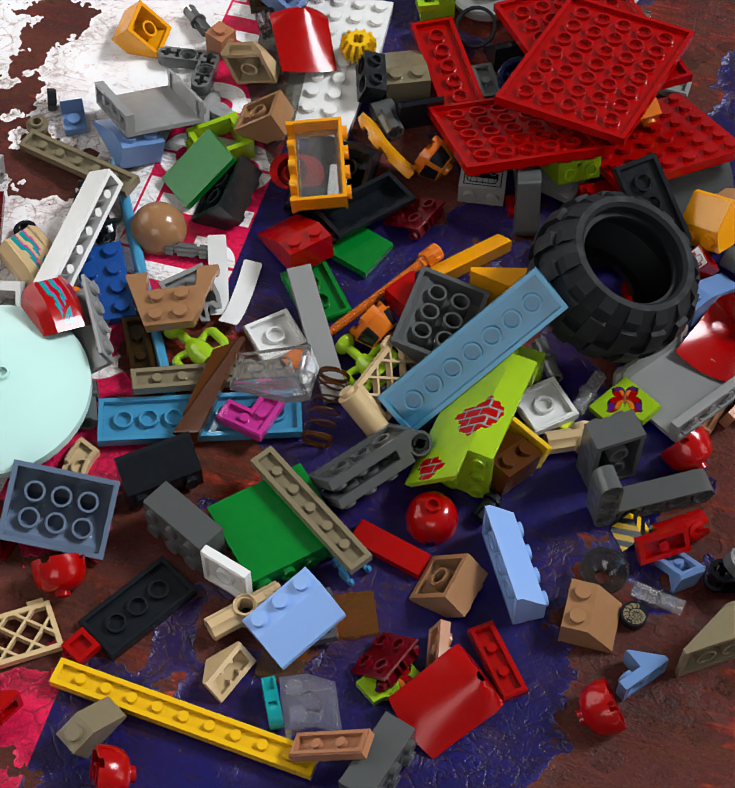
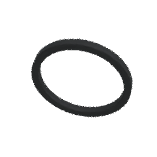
(494, 26)

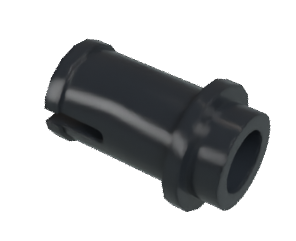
(490, 498)

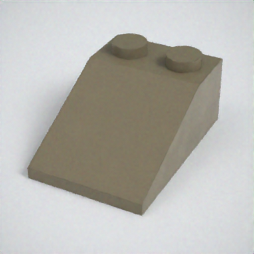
(407, 76)
(712, 644)

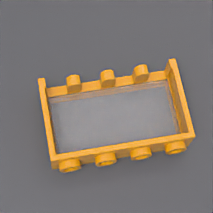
(318, 164)

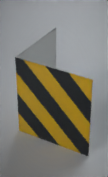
(627, 529)

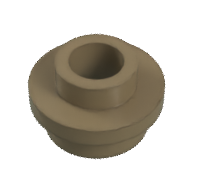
(37, 123)

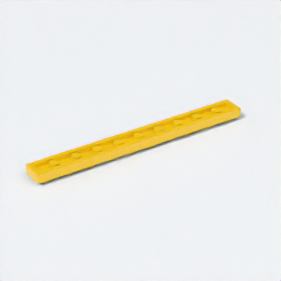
(180, 716)

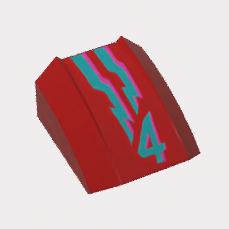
(53, 306)

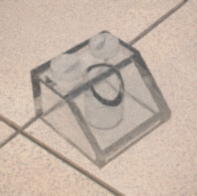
(309, 704)

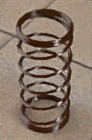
(324, 436)

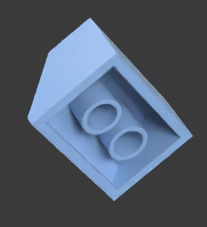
(294, 618)

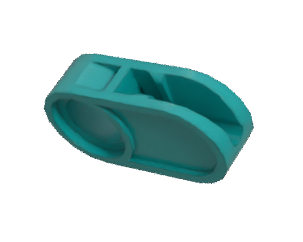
(272, 703)

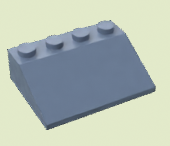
(58, 509)

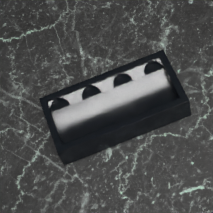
(368, 204)

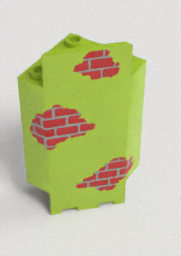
(474, 425)

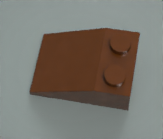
(513, 463)

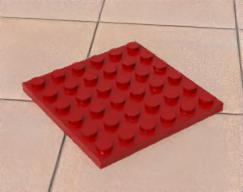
(681, 138)
(500, 139)

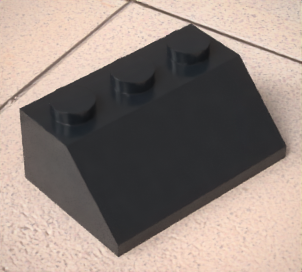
(363, 163)
(229, 197)
(151, 466)

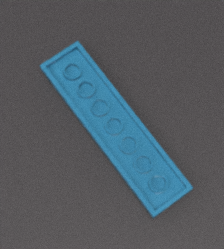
(473, 350)
(155, 418)

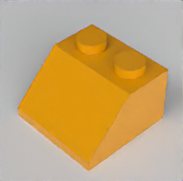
(141, 31)
(711, 221)

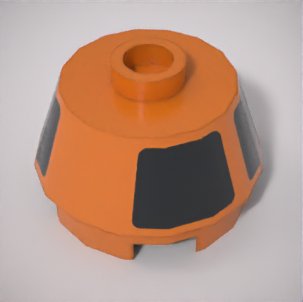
(434, 160)
(374, 325)

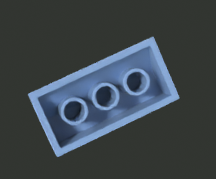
(513, 565)

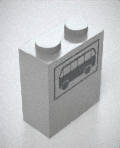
(482, 189)

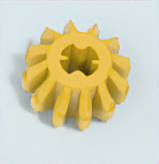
(355, 43)

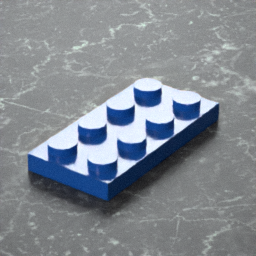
(108, 270)

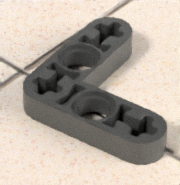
(196, 60)

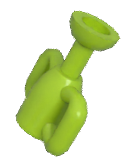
(345, 345)
(196, 348)

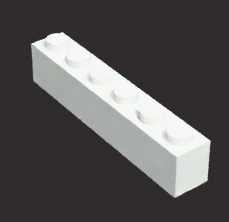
(81, 226)

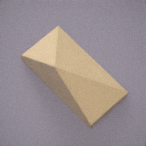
(226, 670)

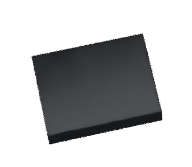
(502, 52)
(415, 112)

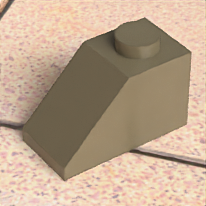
(91, 726)

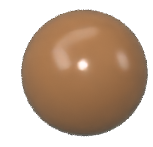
(158, 226)

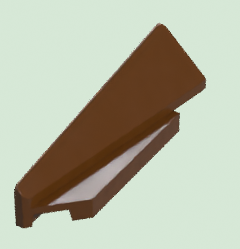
(209, 389)

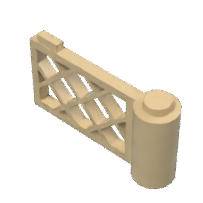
(365, 406)
(32, 607)

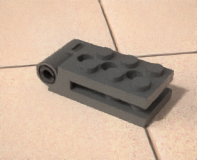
(369, 464)

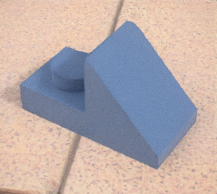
(74, 117)
(682, 571)
(642, 669)

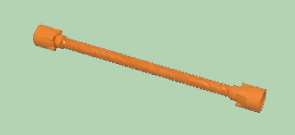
(428, 257)

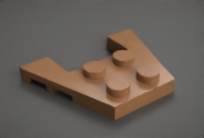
(173, 306)

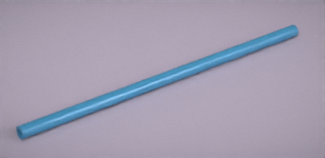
(140, 267)

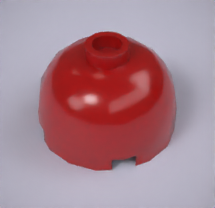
(689, 452)
(431, 518)
(59, 573)
(600, 709)
(111, 767)

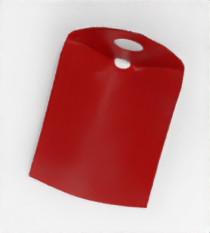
(303, 40)
(713, 339)
(446, 701)

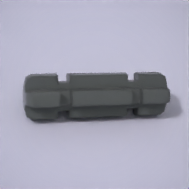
(187, 250)

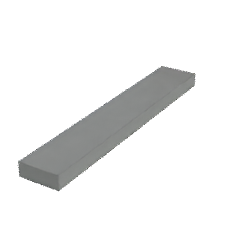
(315, 324)

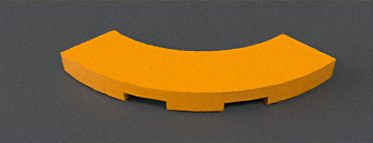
(381, 143)

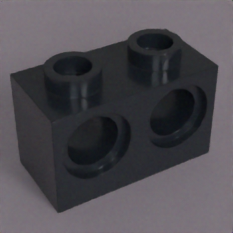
(371, 77)

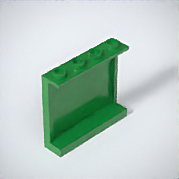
(267, 533)

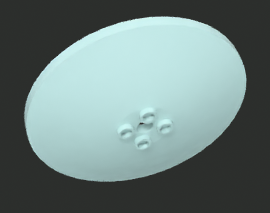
(41, 390)

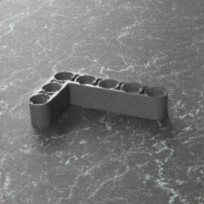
(527, 201)
(611, 501)

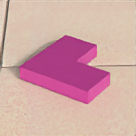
(250, 421)

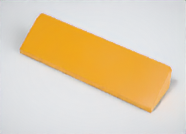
(474, 256)

